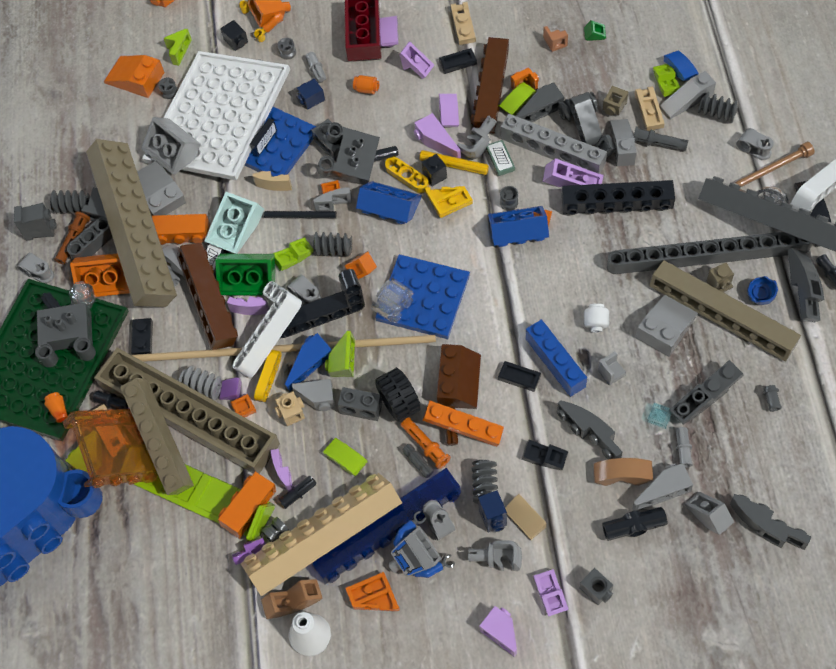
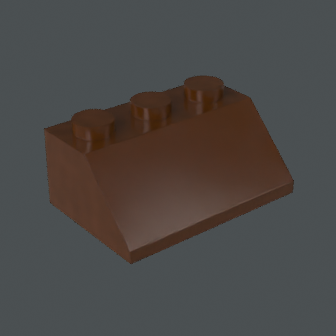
(458, 377)

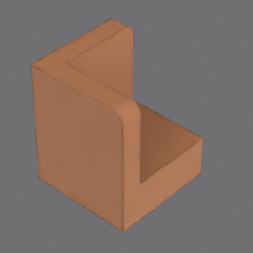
(555, 39)

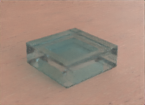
(659, 415)

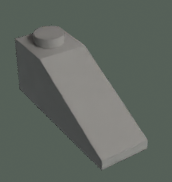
(688, 95)
(624, 142)
(669, 484)

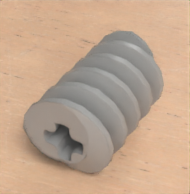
(202, 382)

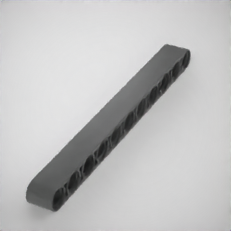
(701, 256)

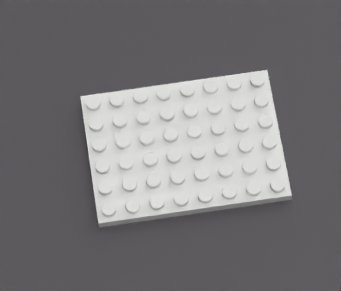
(224, 108)

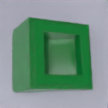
(594, 31)

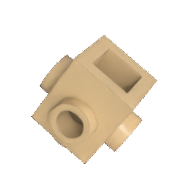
(290, 408)

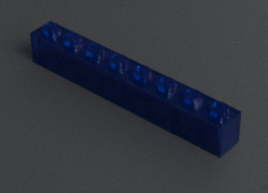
(381, 532)

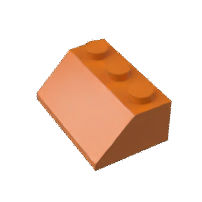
(102, 273)

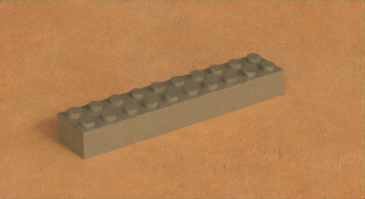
(131, 224)
(194, 413)

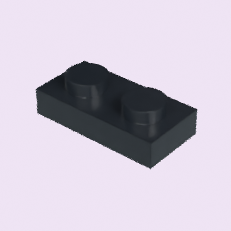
(142, 336)

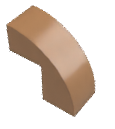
(629, 470)
(293, 600)

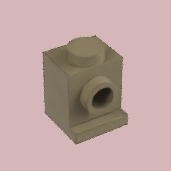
(614, 104)
(721, 277)

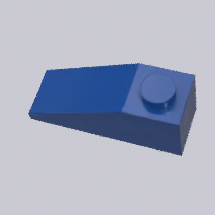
(311, 356)

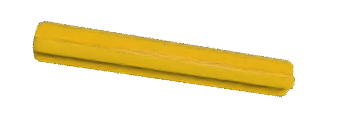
(457, 162)

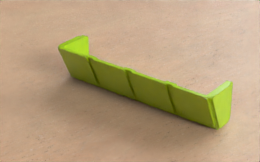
(208, 499)

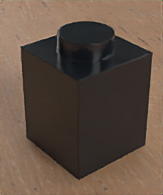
(234, 35)
(434, 169)

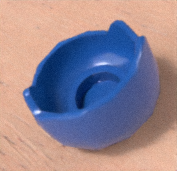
(762, 290)

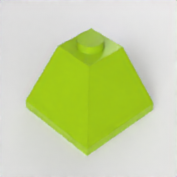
(342, 357)

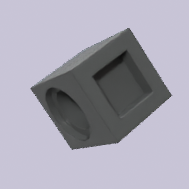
(593, 578)

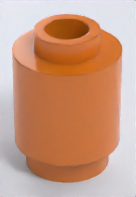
(366, 84)

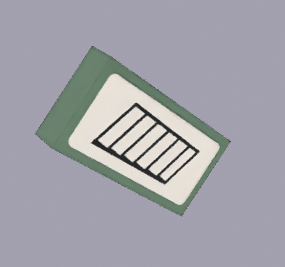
(500, 158)

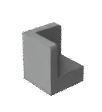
(611, 369)

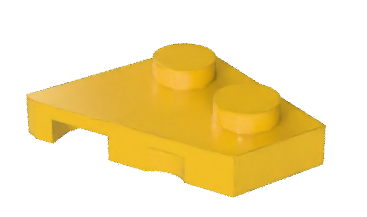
(448, 199)

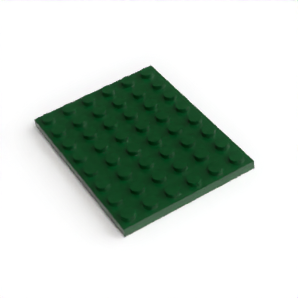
(24, 378)

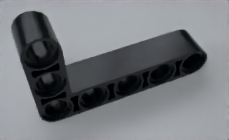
(330, 307)

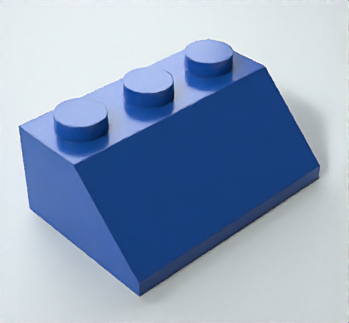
(388, 202)
(518, 226)

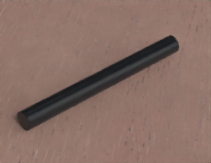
(300, 214)

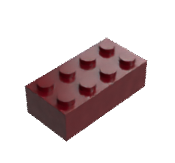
(362, 30)

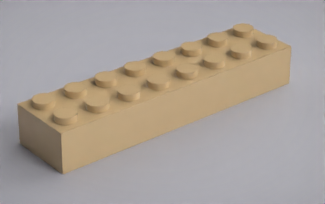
(320, 533)

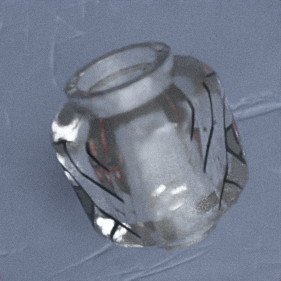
(82, 293)

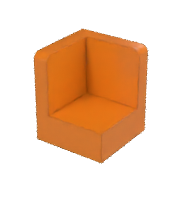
(362, 265)

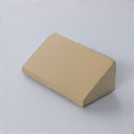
(525, 517)

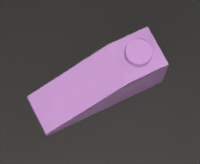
(435, 136)
(563, 174)

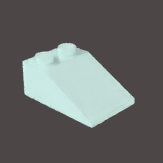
(234, 222)

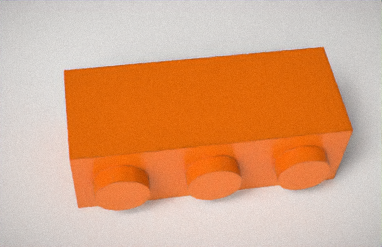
(181, 228)
(244, 504)

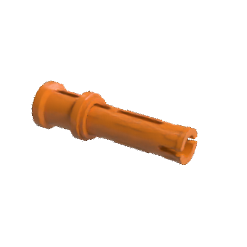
(430, 448)

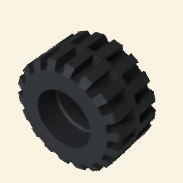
(398, 394)

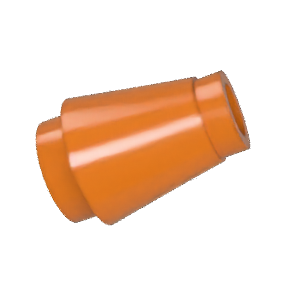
(55, 404)

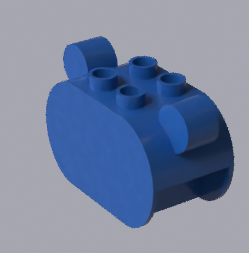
(36, 500)

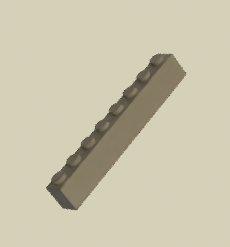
(725, 310)

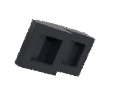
(545, 456)

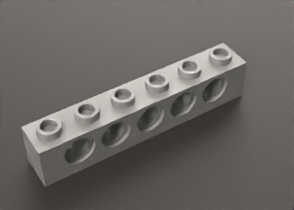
(552, 144)

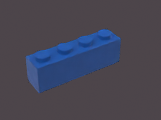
(556, 358)

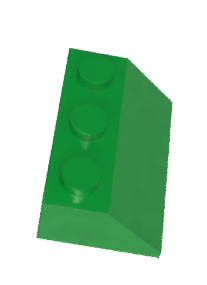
(244, 273)

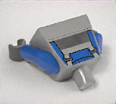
(415, 552)

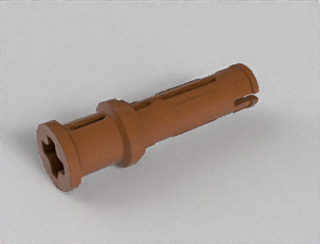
(74, 229)

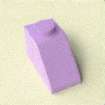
(500, 629)

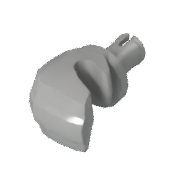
(480, 137)
(497, 553)

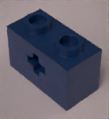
(492, 511)

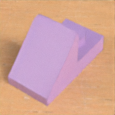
(416, 60)

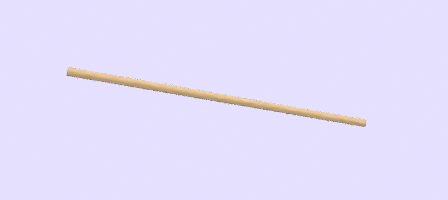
(283, 348)

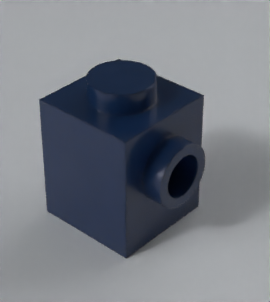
(310, 94)

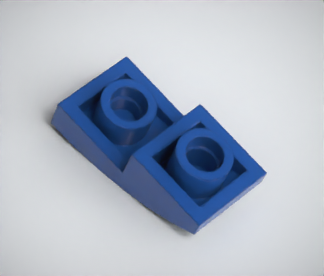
(682, 65)

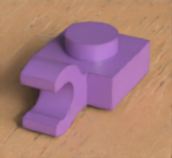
(250, 548)

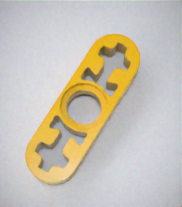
(403, 167)
(267, 376)

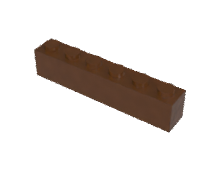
(491, 81)
(207, 296)

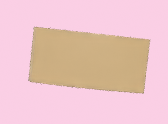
(277, 183)

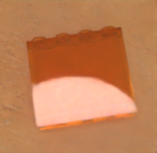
(111, 447)

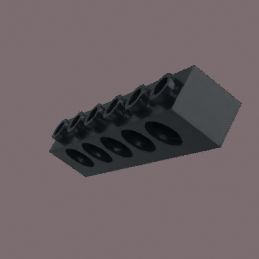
(624, 191)

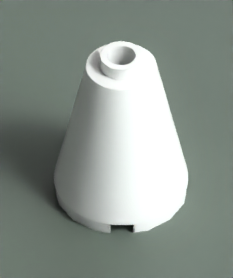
(309, 634)

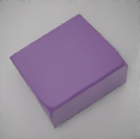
(230, 389)

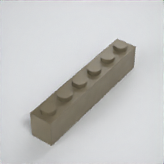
(157, 436)

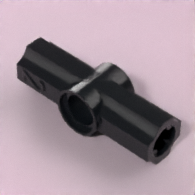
(634, 523)

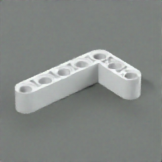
(816, 188)
(268, 330)

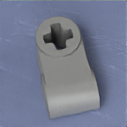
(754, 143)
(36, 268)
(304, 290)
(438, 519)

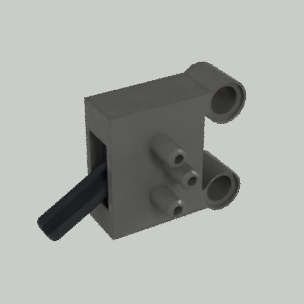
(355, 154)
(63, 329)

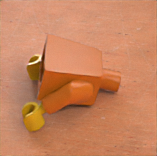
(266, 13)

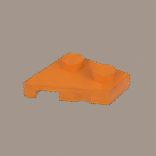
(373, 594)

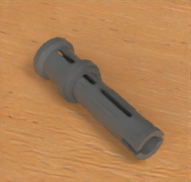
(651, 137)

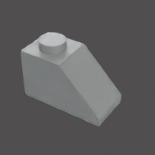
(316, 394)
(710, 512)

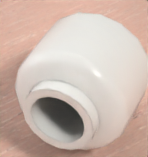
(596, 317)

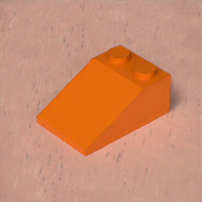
(136, 74)

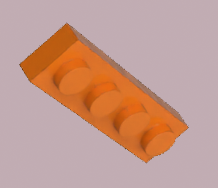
(463, 423)

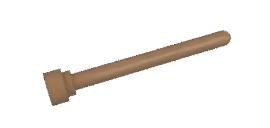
(805, 150)

